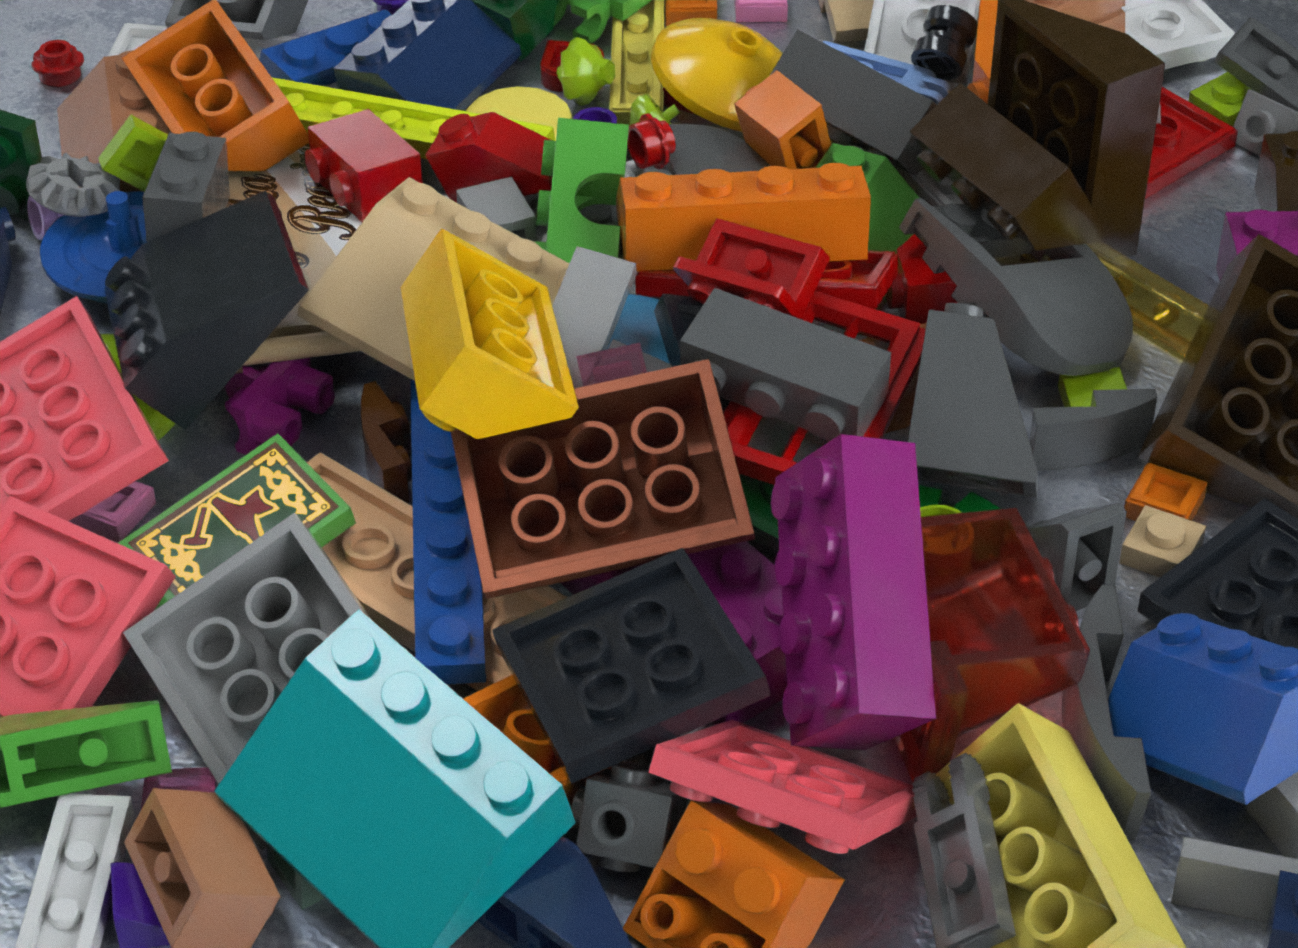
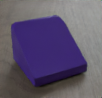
(132, 910)

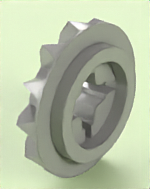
(56, 184)

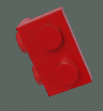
(755, 267)

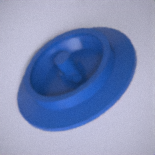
(84, 249)

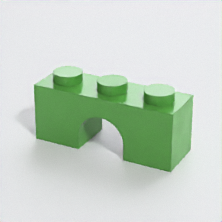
(585, 172)

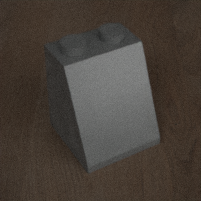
(967, 408)

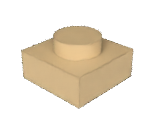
(1160, 541)

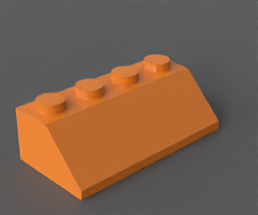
(674, 213)

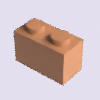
(200, 870)

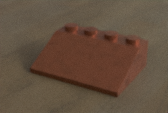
(608, 489)

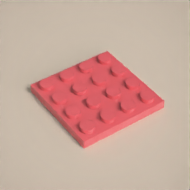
(67, 418)

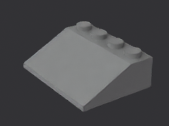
(240, 636)

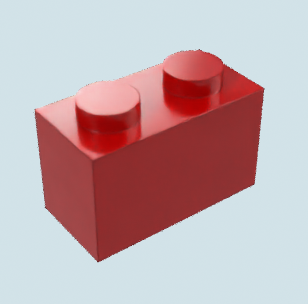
(360, 160)

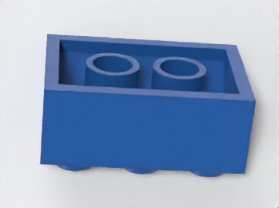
(1210, 706)

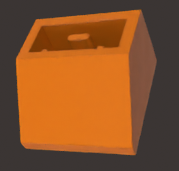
(731, 887)

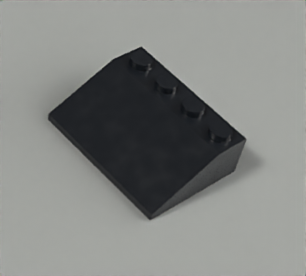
(201, 304)

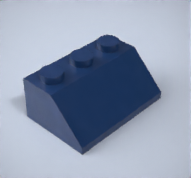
(430, 55)

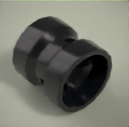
(946, 37)

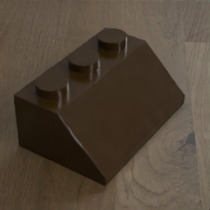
(1005, 173)

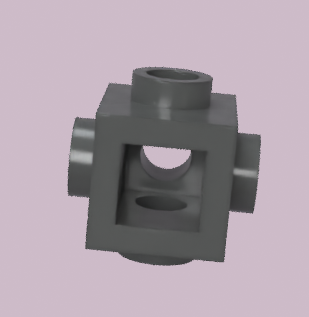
(626, 817)

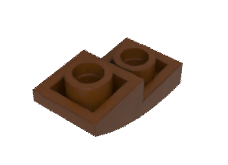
(383, 433)

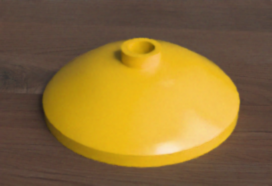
(712, 65)

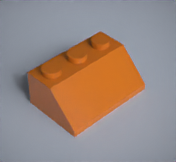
(214, 84)

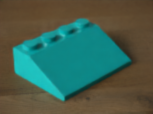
(393, 792)

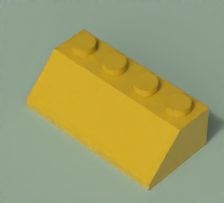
(483, 343)

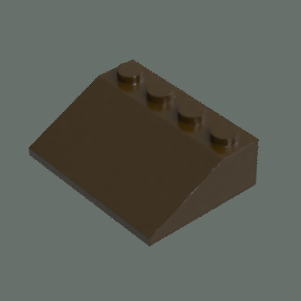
(1085, 100)
(1237, 387)

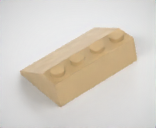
(361, 289)

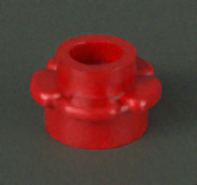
(57, 63)
(650, 142)

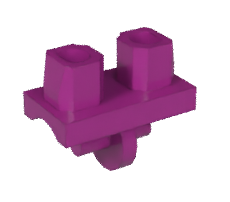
(269, 398)

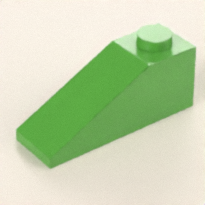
(79, 750)

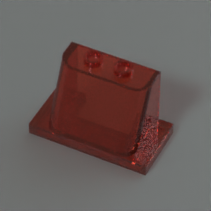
(993, 629)

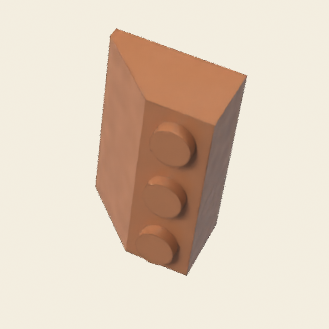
(100, 108)

